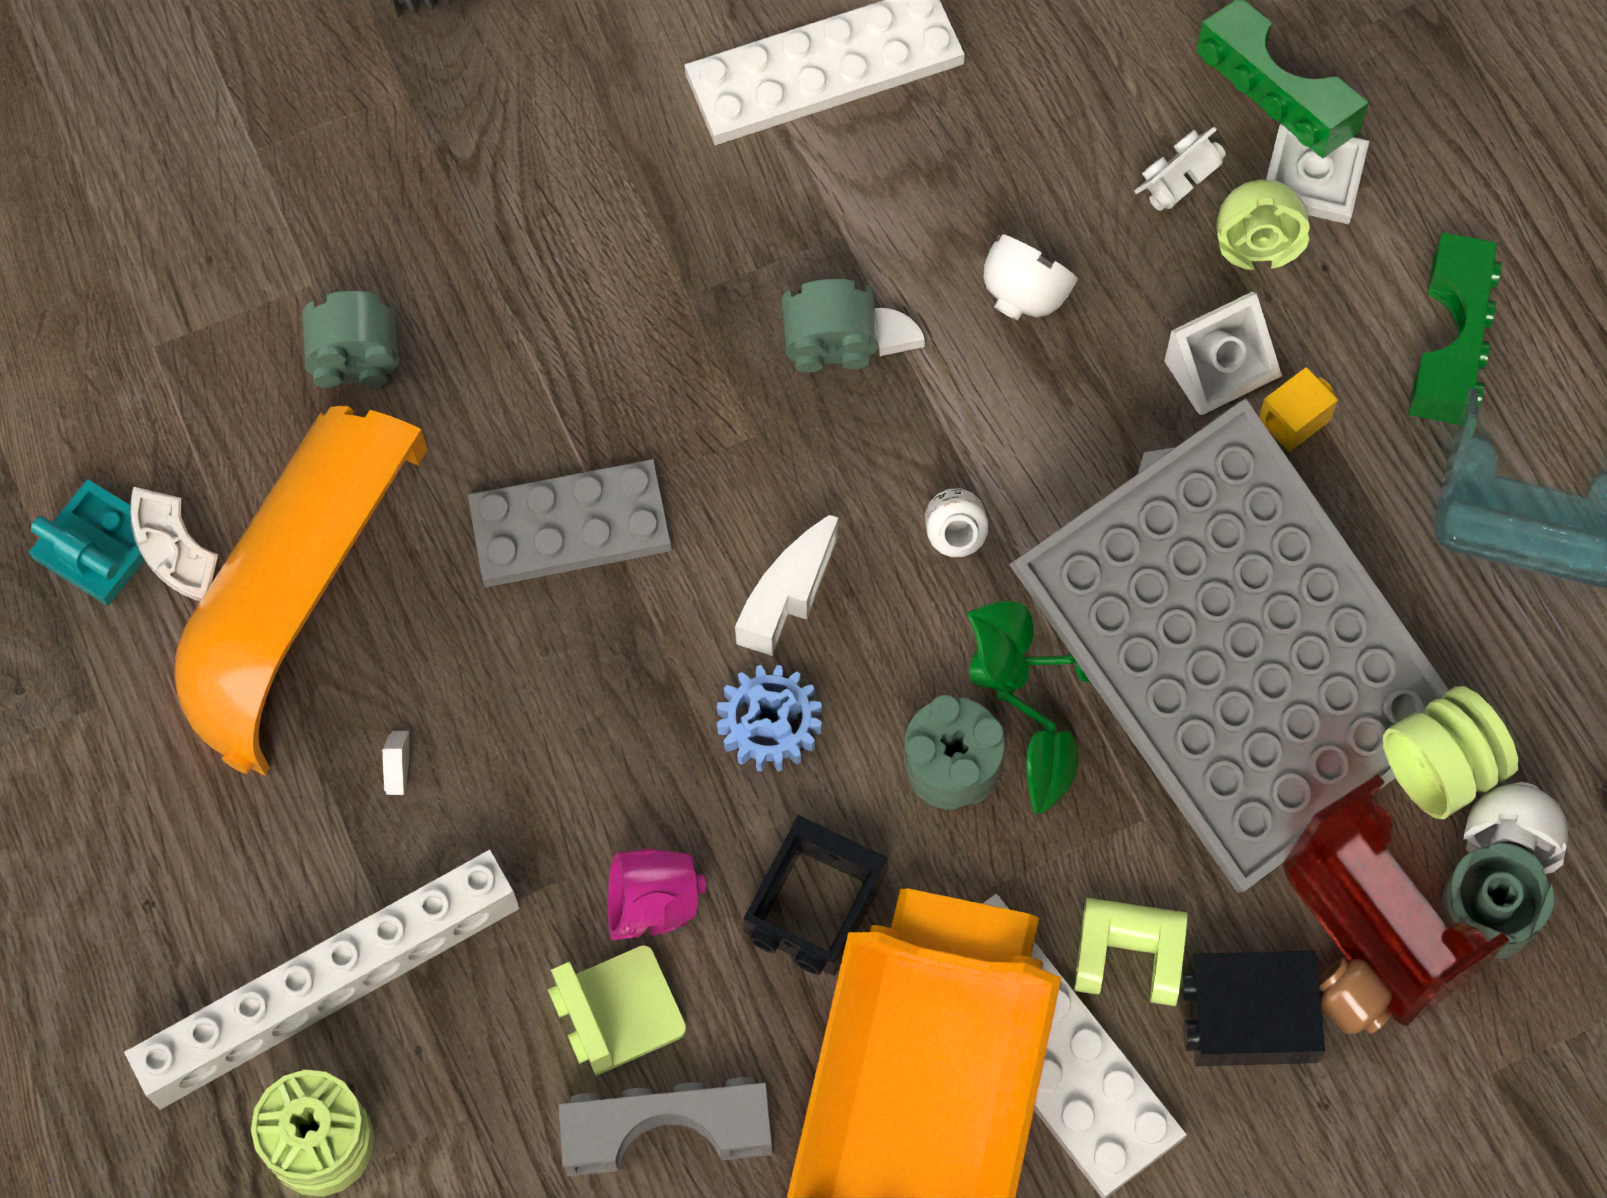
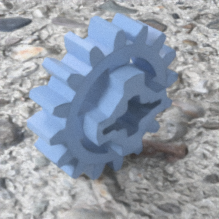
(760, 700)

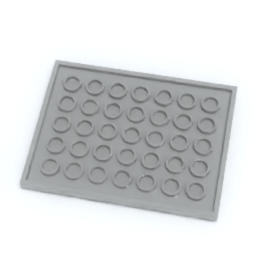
(1233, 639)

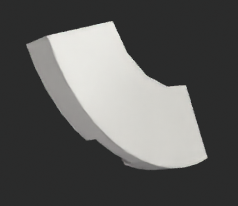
(168, 546)

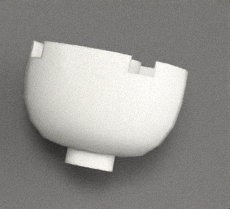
(1025, 279)
(1520, 817)

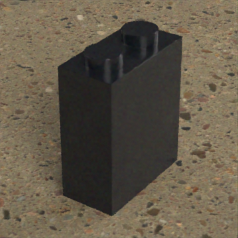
(1253, 1008)

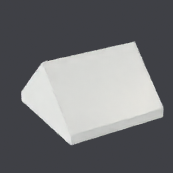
(1223, 354)

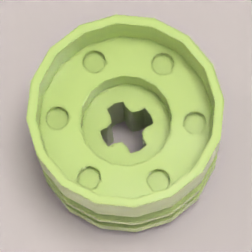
(1450, 752)
(323, 1159)

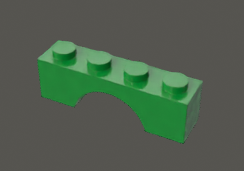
(1316, 111)
(1461, 281)

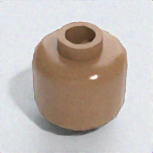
(1354, 996)

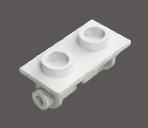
(1167, 179)

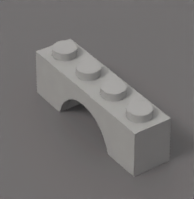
(600, 1131)

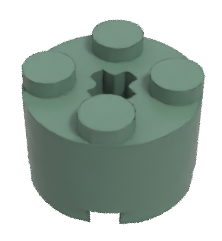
(829, 325)
(350, 340)
(948, 726)
(1513, 878)

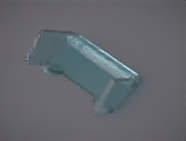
(1516, 519)

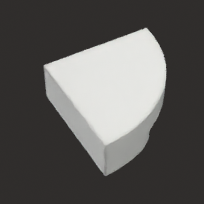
(897, 332)
(396, 762)

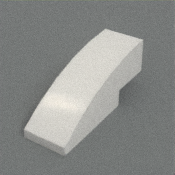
(787, 587)

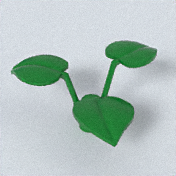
(1002, 636)

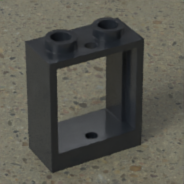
(833, 851)

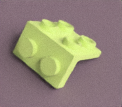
(617, 1009)

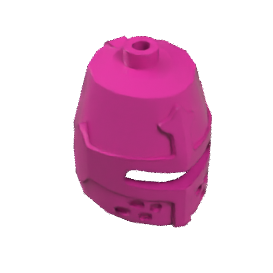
(651, 892)

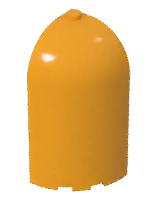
(281, 573)

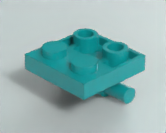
(89, 543)

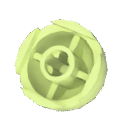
(1262, 224)

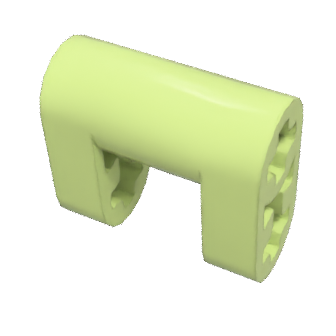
(1134, 929)

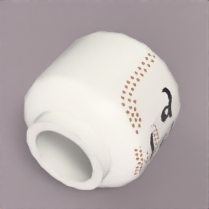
(956, 522)

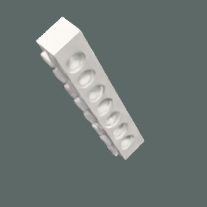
(322, 980)

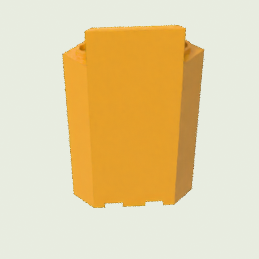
(929, 1057)

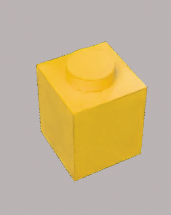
(1298, 408)

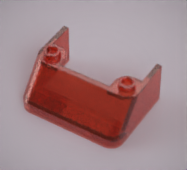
(1377, 910)

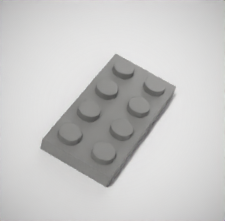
(569, 523)

